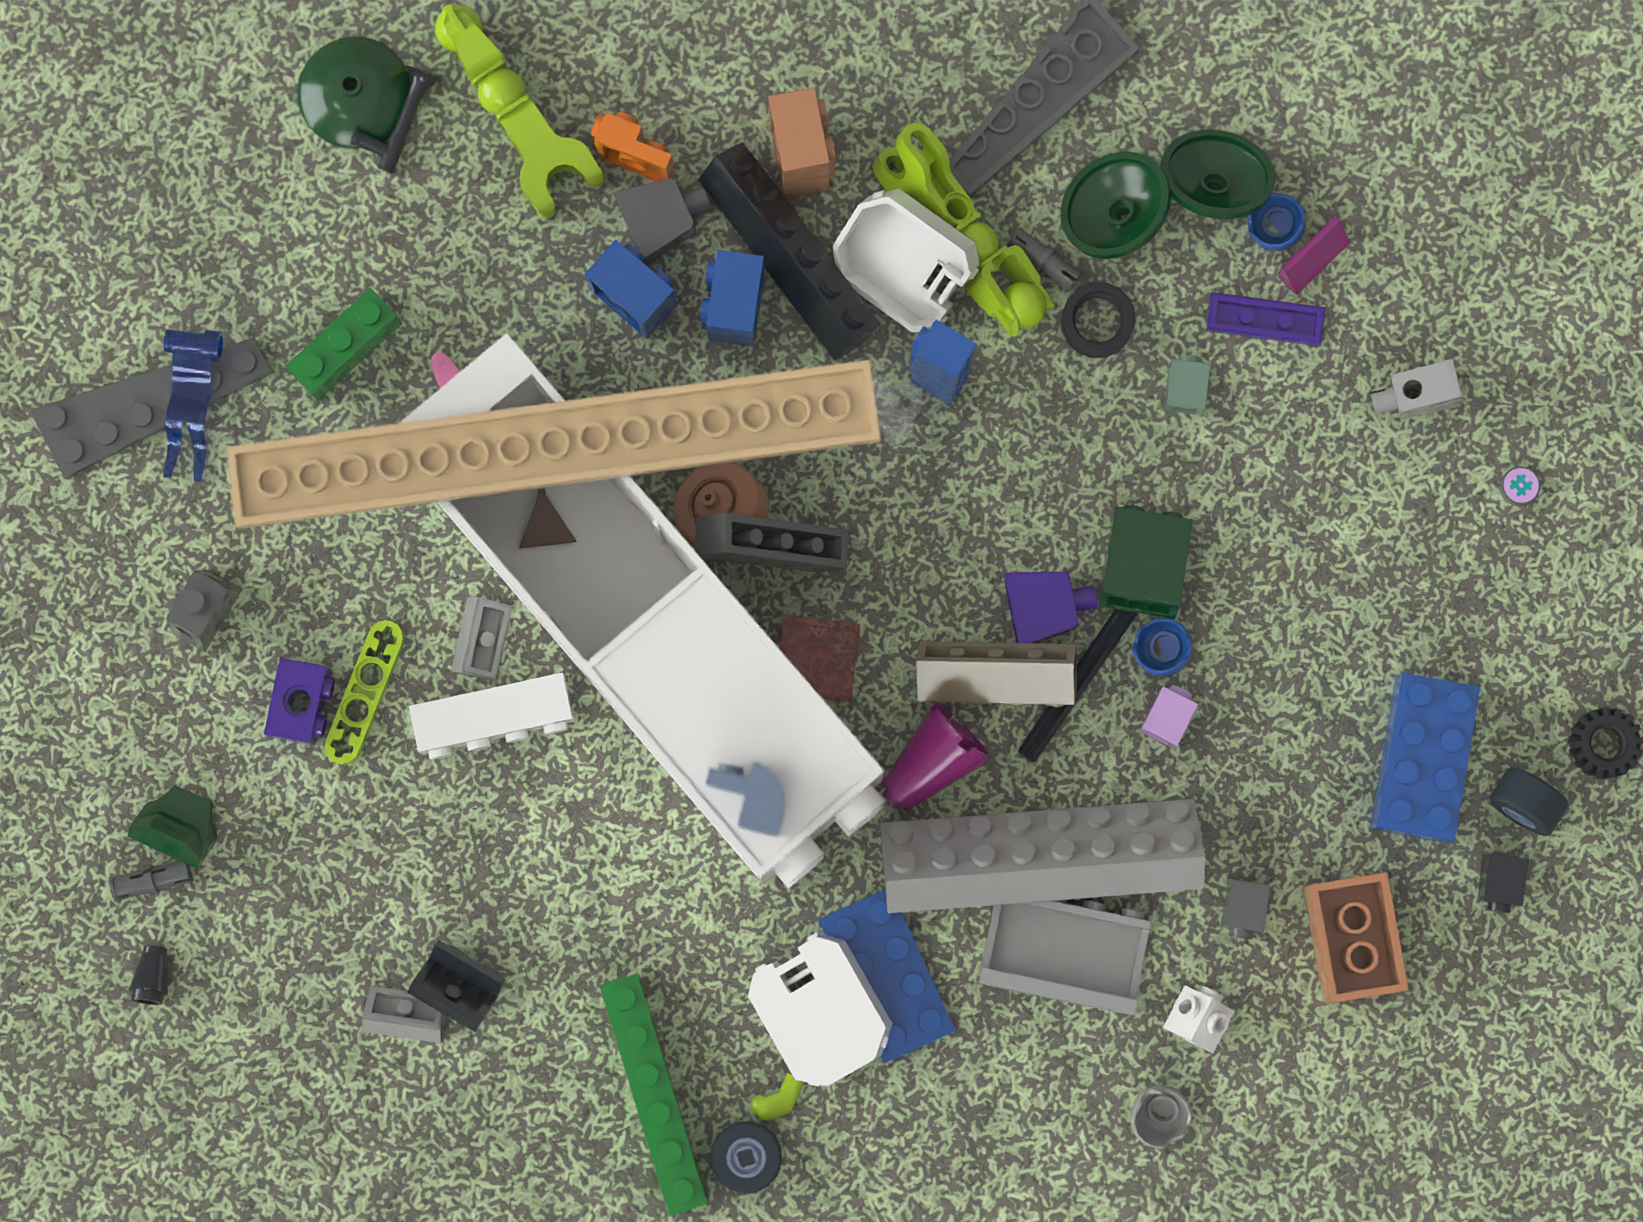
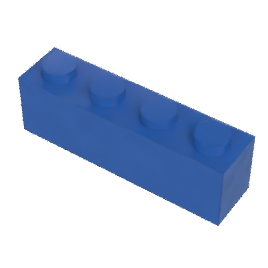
(941, 361)

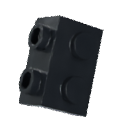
(457, 985)

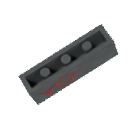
(771, 542)

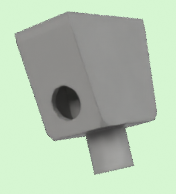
(1437, 386)

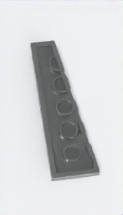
(1061, 76)
(118, 415)

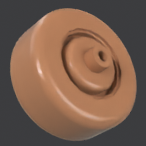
(715, 491)

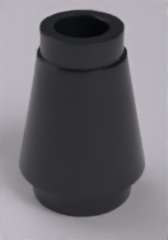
(151, 977)

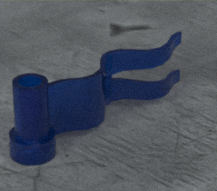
(190, 392)

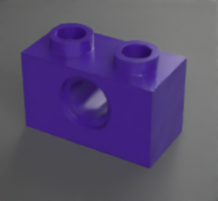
(292, 679)

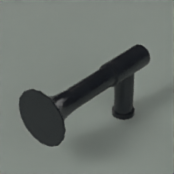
(391, 151)

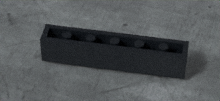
(789, 251)

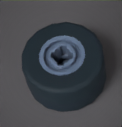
(1529, 801)
(746, 1157)

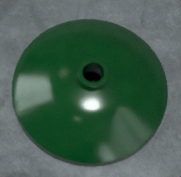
(370, 107)
(1218, 174)
(1106, 192)

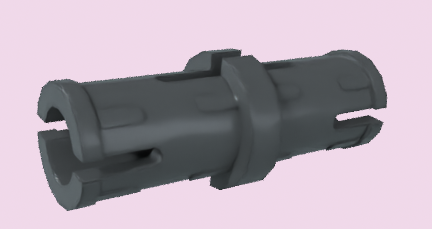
(1045, 259)
(150, 880)

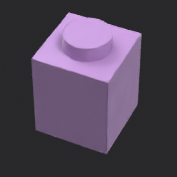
(1169, 716)

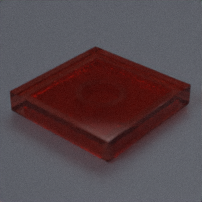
(822, 653)

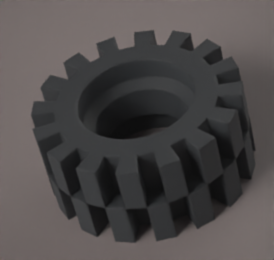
(1625, 730)

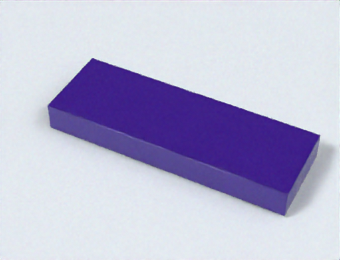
(1265, 319)

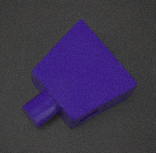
(1045, 604)

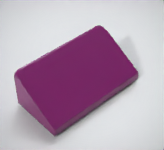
(1314, 256)

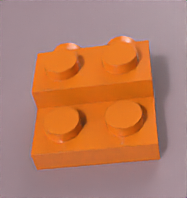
(622, 143)

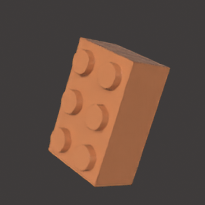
(801, 142)
(1355, 938)

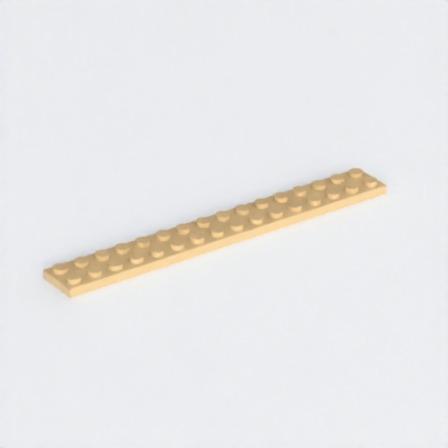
(553, 444)

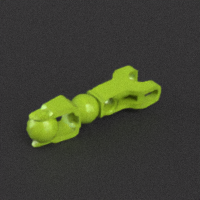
(504, 95)
(930, 182)

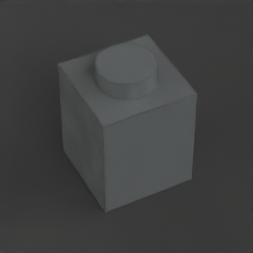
(1245, 908)

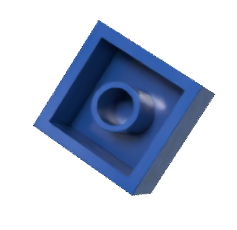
(632, 288)
(734, 299)

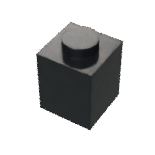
(1502, 882)

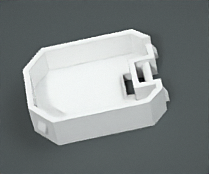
(893, 251)
(829, 1022)

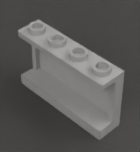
(1067, 953)

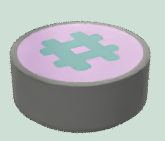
(1520, 486)

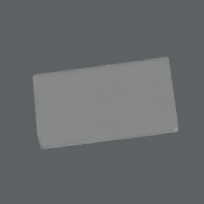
(481, 638)
(401, 1015)

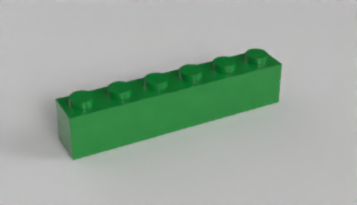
(654, 1094)

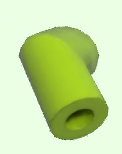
(779, 1103)

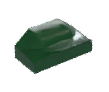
(177, 826)

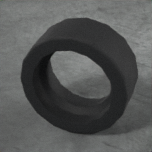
(1094, 291)

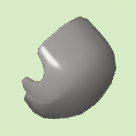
(1167, 1102)

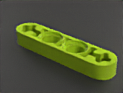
(359, 690)

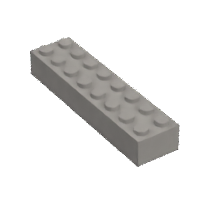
(1042, 856)

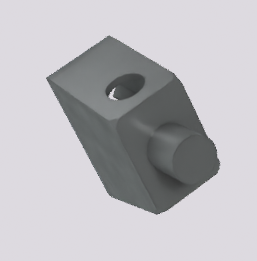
(660, 215)
(202, 608)

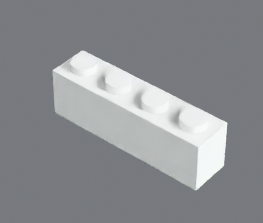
(492, 714)

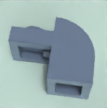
(762, 792)

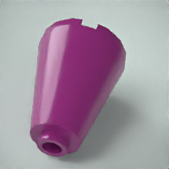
(933, 759)

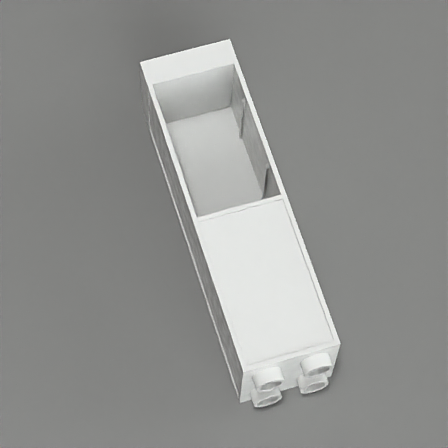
(664, 640)

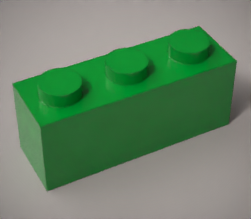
(344, 344)

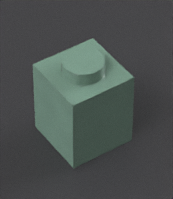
(1187, 385)

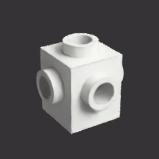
(1199, 1017)

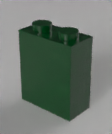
(1145, 562)

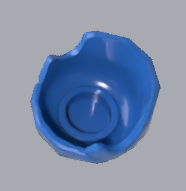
(1286, 217)
(1173, 642)

